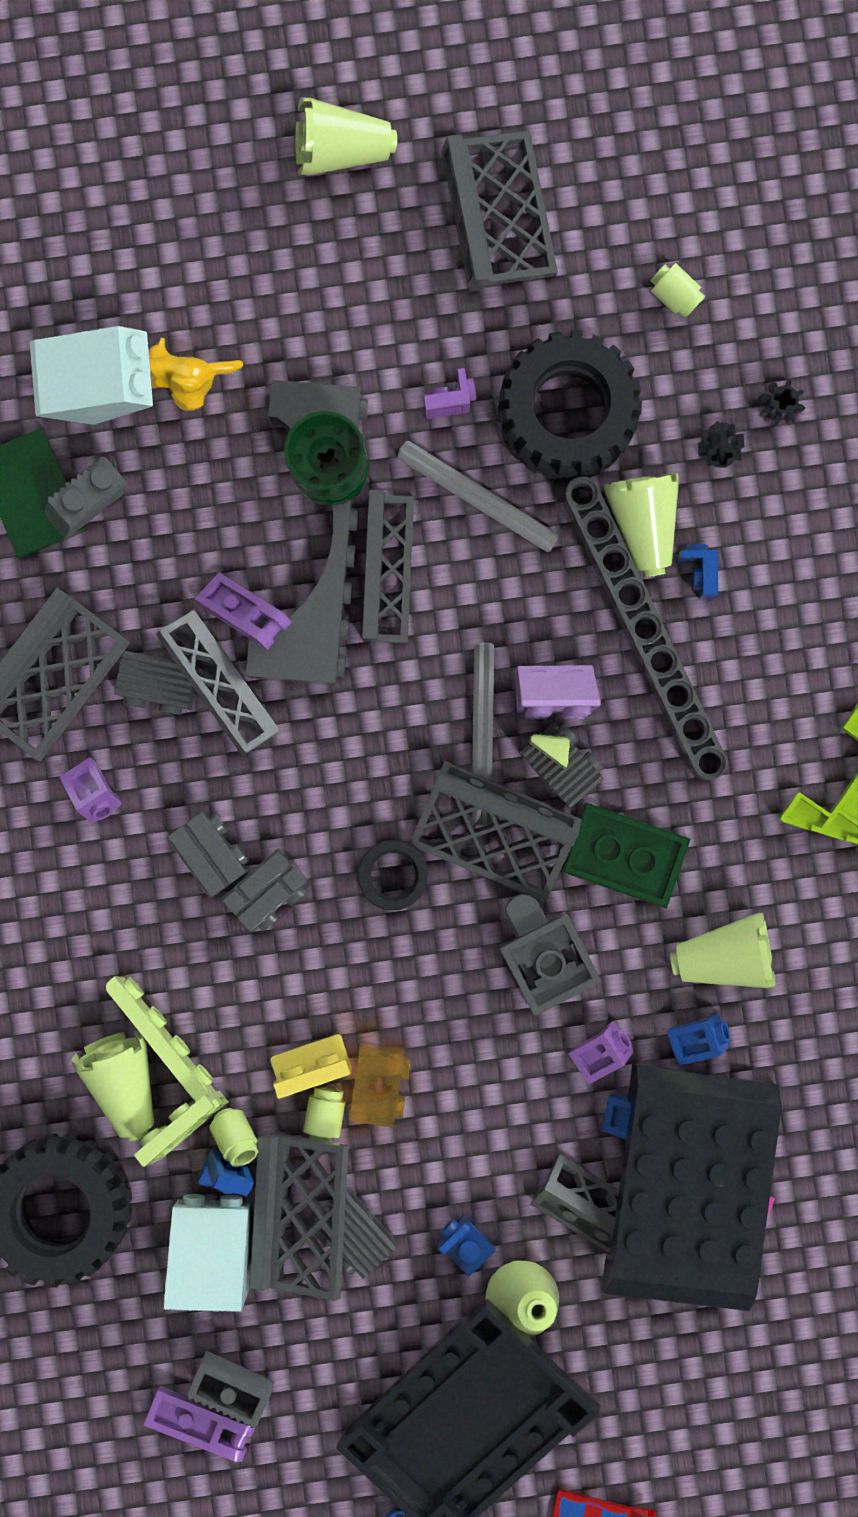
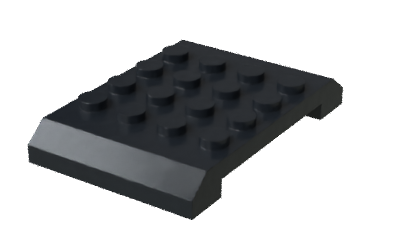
(694, 1188)
(467, 1419)

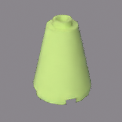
(339, 138)
(646, 519)
(728, 955)
(119, 1081)
(525, 1295)

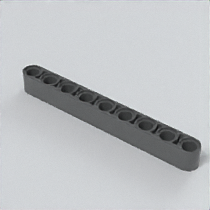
(644, 610)

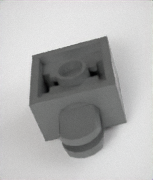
(545, 955)

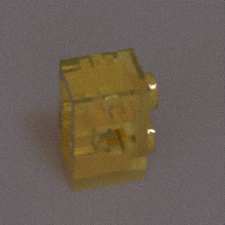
(366, 1103)

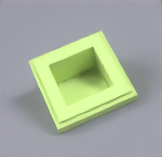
(553, 747)

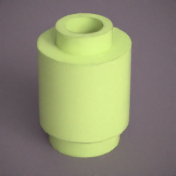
(676, 290)
(324, 1114)
(234, 1137)

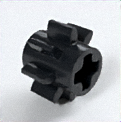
(791, 401)
(721, 444)

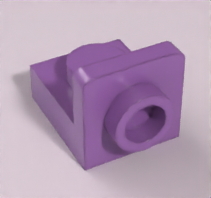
(447, 402)
(90, 791)
(602, 1053)

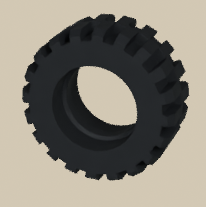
(579, 359)
(107, 1198)

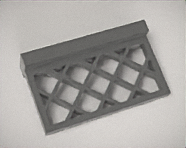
(468, 216)
(32, 651)
(514, 809)
(275, 1211)

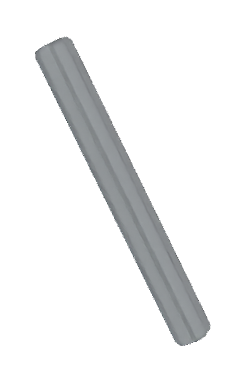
(478, 496)
(483, 719)

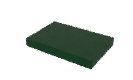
(26, 481)
(626, 855)

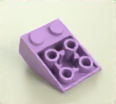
(556, 690)

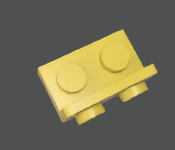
(310, 1065)

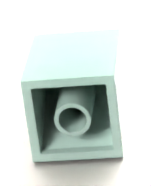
(91, 375)
(209, 1254)

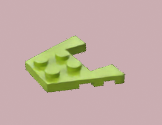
(842, 818)

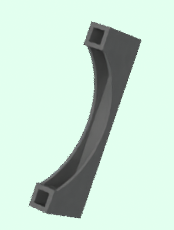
(312, 643)

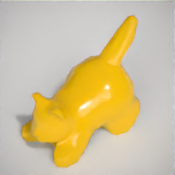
(185, 376)

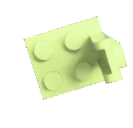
(174, 1054)

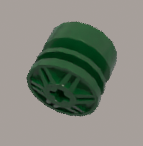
(320, 439)

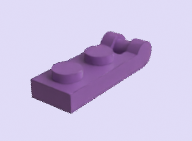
(242, 610)
(197, 1424)

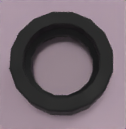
(383, 901)

